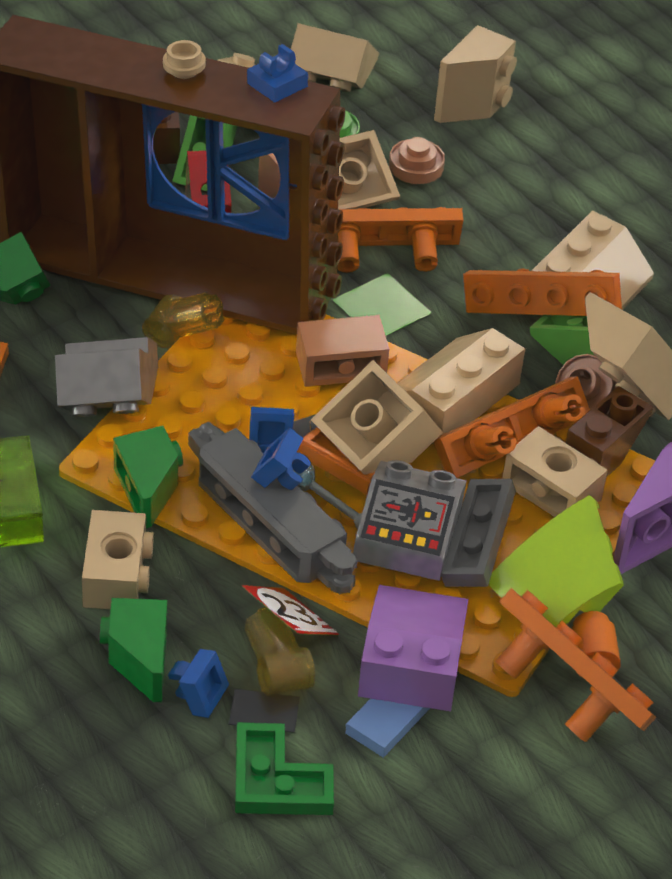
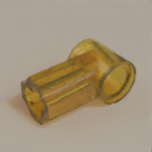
(182, 317)
(280, 661)

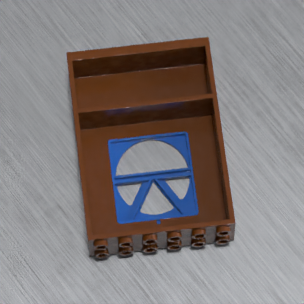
(99, 208)

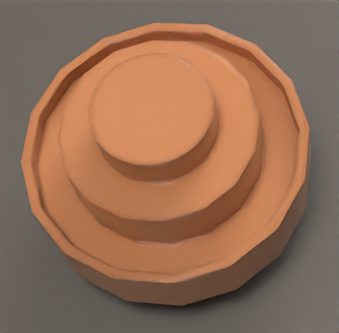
(416, 161)
(593, 381)

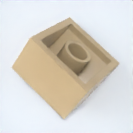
(333, 57)
(475, 77)
(376, 421)

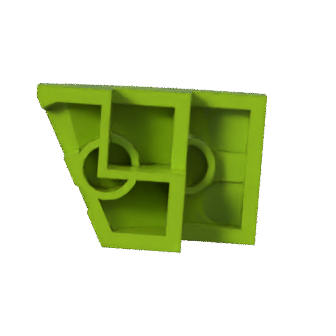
(564, 564)

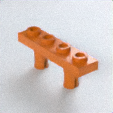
(400, 226)
(537, 291)
(501, 430)
(606, 692)

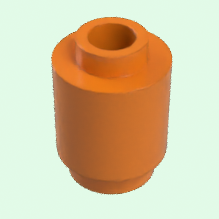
(597, 636)

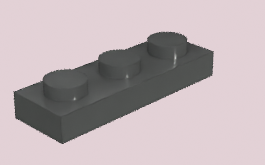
(478, 533)

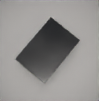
(258, 708)

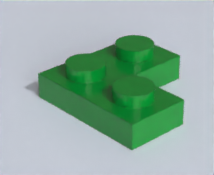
(271, 785)

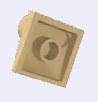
(365, 173)

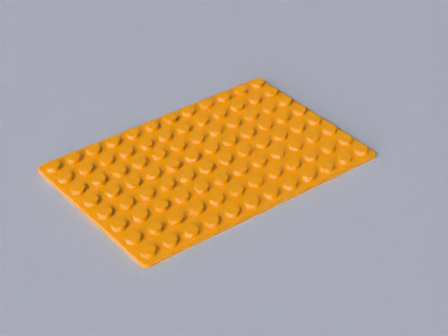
(248, 365)

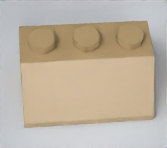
(602, 246)
(631, 353)
(466, 378)

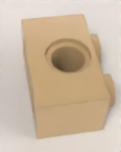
(553, 472)
(115, 558)

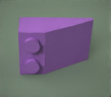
(648, 517)
(413, 648)

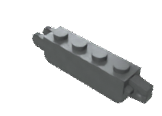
(278, 519)

